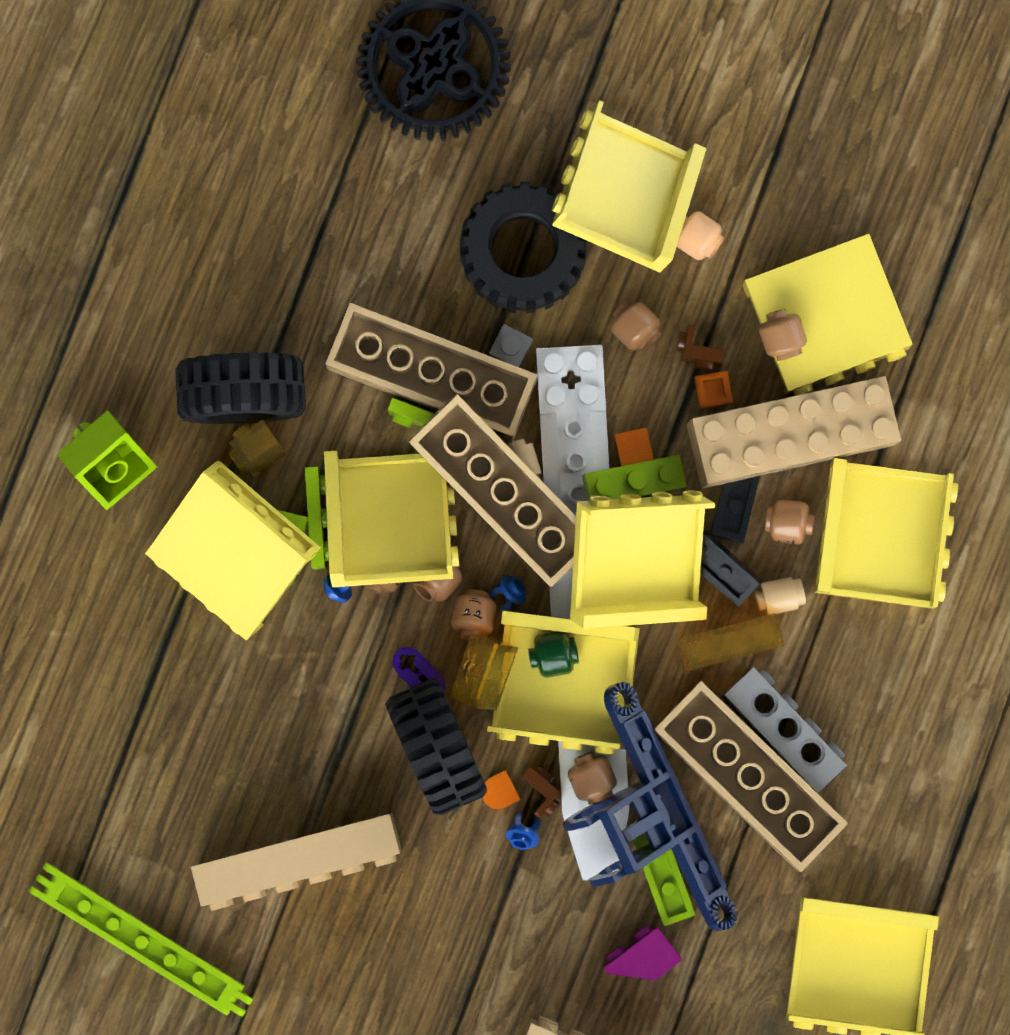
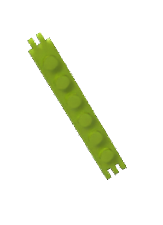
(141, 941)

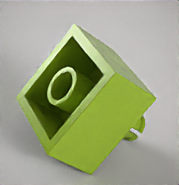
(106, 459)

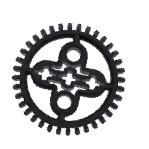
(435, 47)

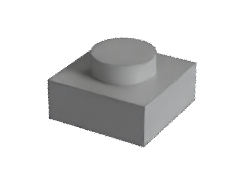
(511, 346)

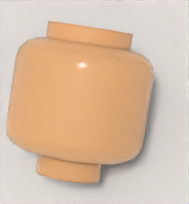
(700, 236)

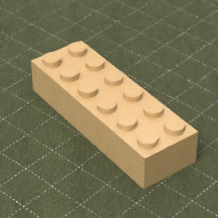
(429, 369)
(793, 432)
(499, 487)
(750, 777)
(296, 860)

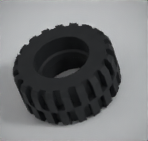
(484, 273)
(240, 388)
(435, 747)

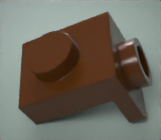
(703, 357)
(541, 782)

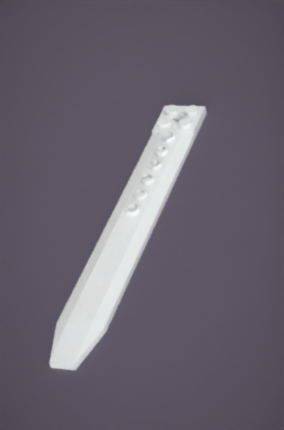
(572, 445)

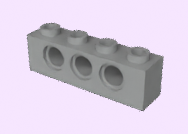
(742, 698)

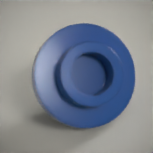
(513, 590)
(339, 594)
(521, 836)

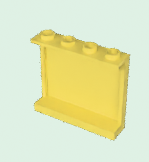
(627, 190)
(843, 311)
(388, 520)
(885, 534)
(231, 549)
(638, 560)
(570, 704)
(860, 968)

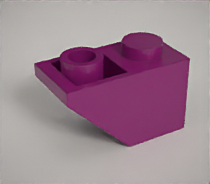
(645, 958)

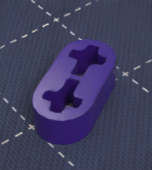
(421, 663)

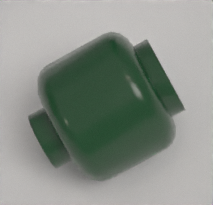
(553, 654)

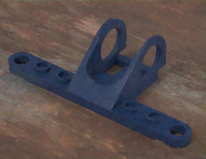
(660, 813)

